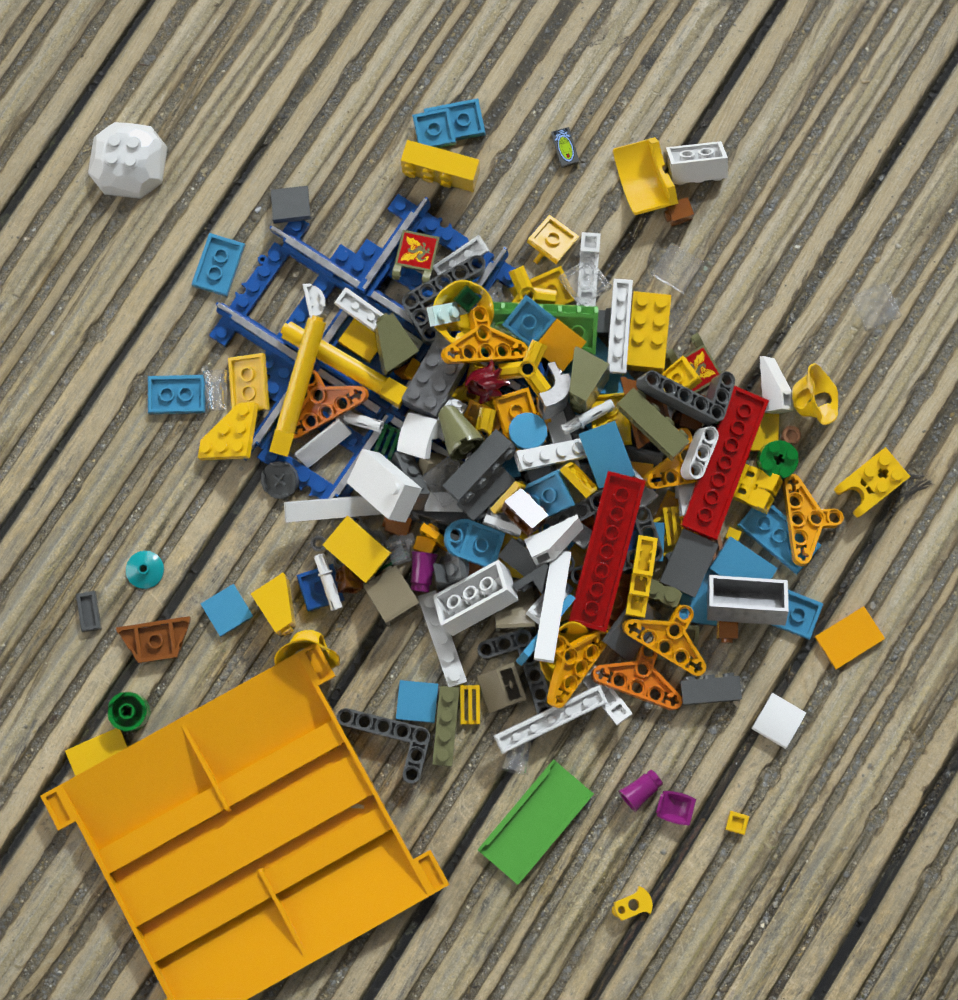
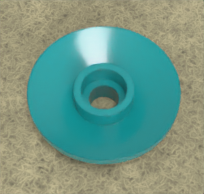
(151, 576)

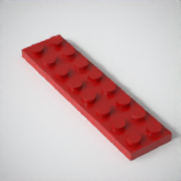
(717, 486)
(607, 551)

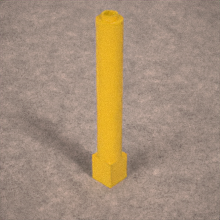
(298, 386)
(385, 387)

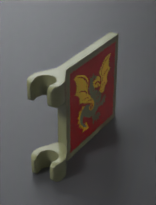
(416, 252)
(700, 360)

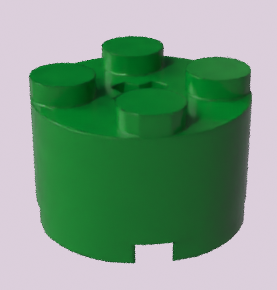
(787, 454)
(117, 711)

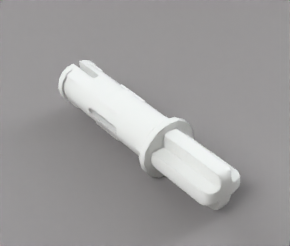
(587, 417)
(361, 421)
(328, 582)

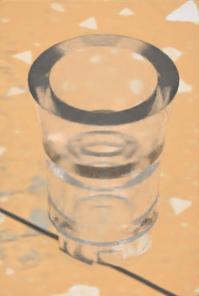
(216, 388)
(517, 759)

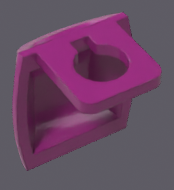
(676, 807)

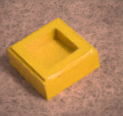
(737, 823)

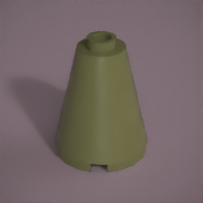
(458, 433)

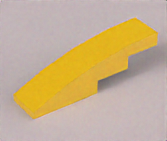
(641, 576)

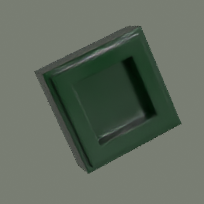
(467, 299)

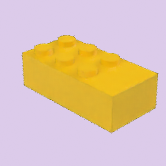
(440, 166)
(648, 331)

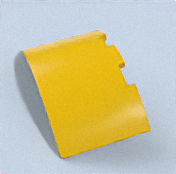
(643, 177)

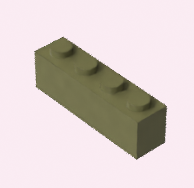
(652, 423)
(446, 726)

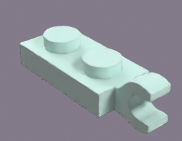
(444, 313)

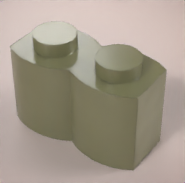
(664, 595)

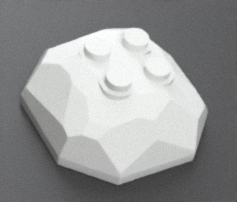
(127, 160)

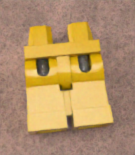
(757, 488)

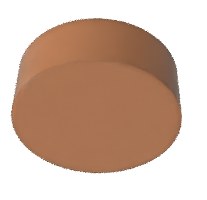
(791, 435)

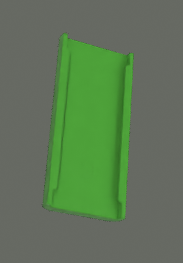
(579, 318)
(535, 822)

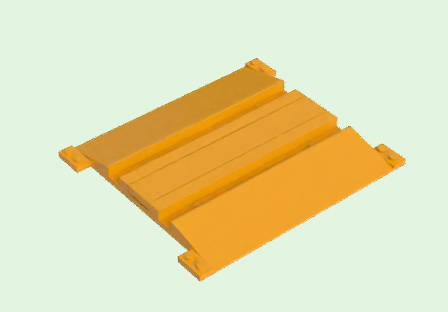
(242, 838)

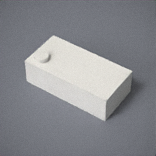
(384, 485)
(475, 597)

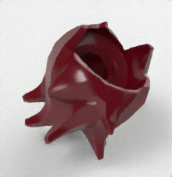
(486, 383)

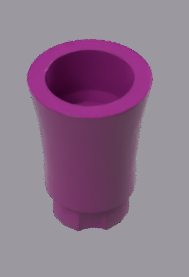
(422, 570)
(640, 790)

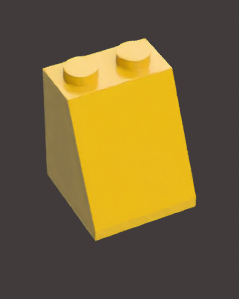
(276, 604)

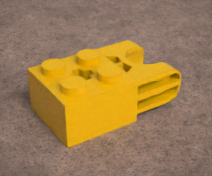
(870, 485)

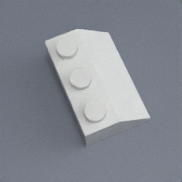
(697, 163)

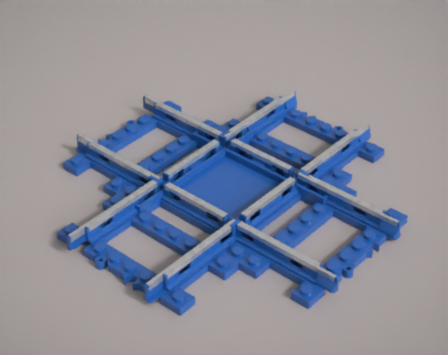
(358, 271)

